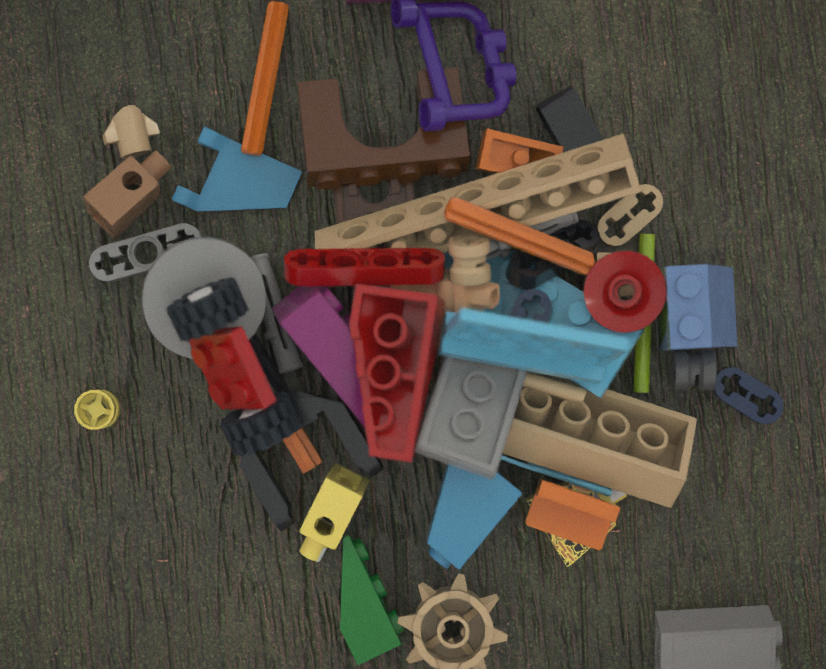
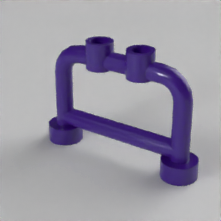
(488, 42)

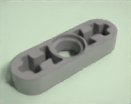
(114, 250)

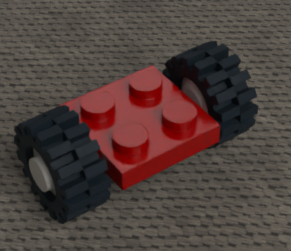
(232, 367)

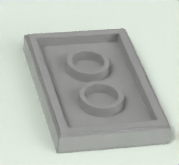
(470, 415)

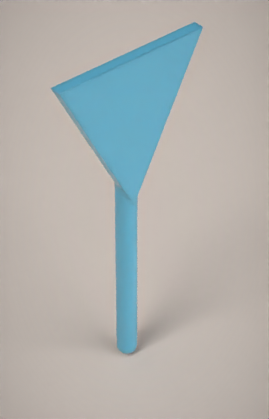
(561, 476)

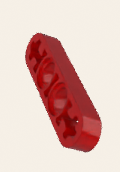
(364, 266)

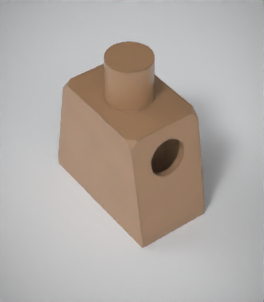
(118, 207)

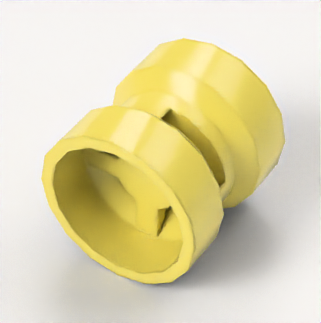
(90, 409)

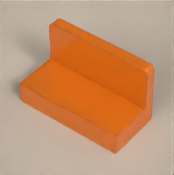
(571, 514)

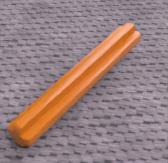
(265, 78)
(518, 236)

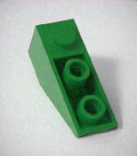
(364, 616)

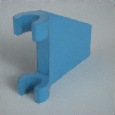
(239, 180)

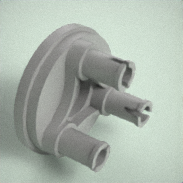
(194, 265)

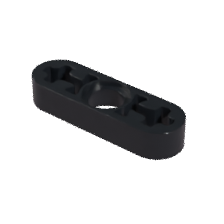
(520, 262)

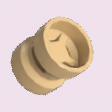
(469, 259)

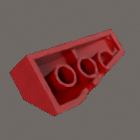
(395, 358)

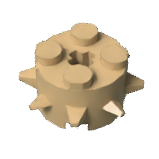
(453, 604)

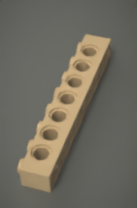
(522, 194)

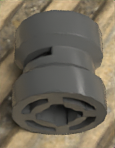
(693, 370)

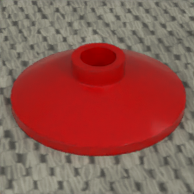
(612, 274)

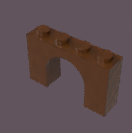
(338, 158)

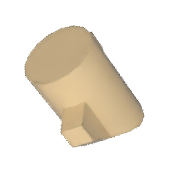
(131, 132)

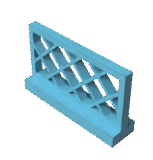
(528, 345)

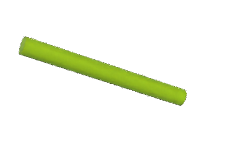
(643, 345)

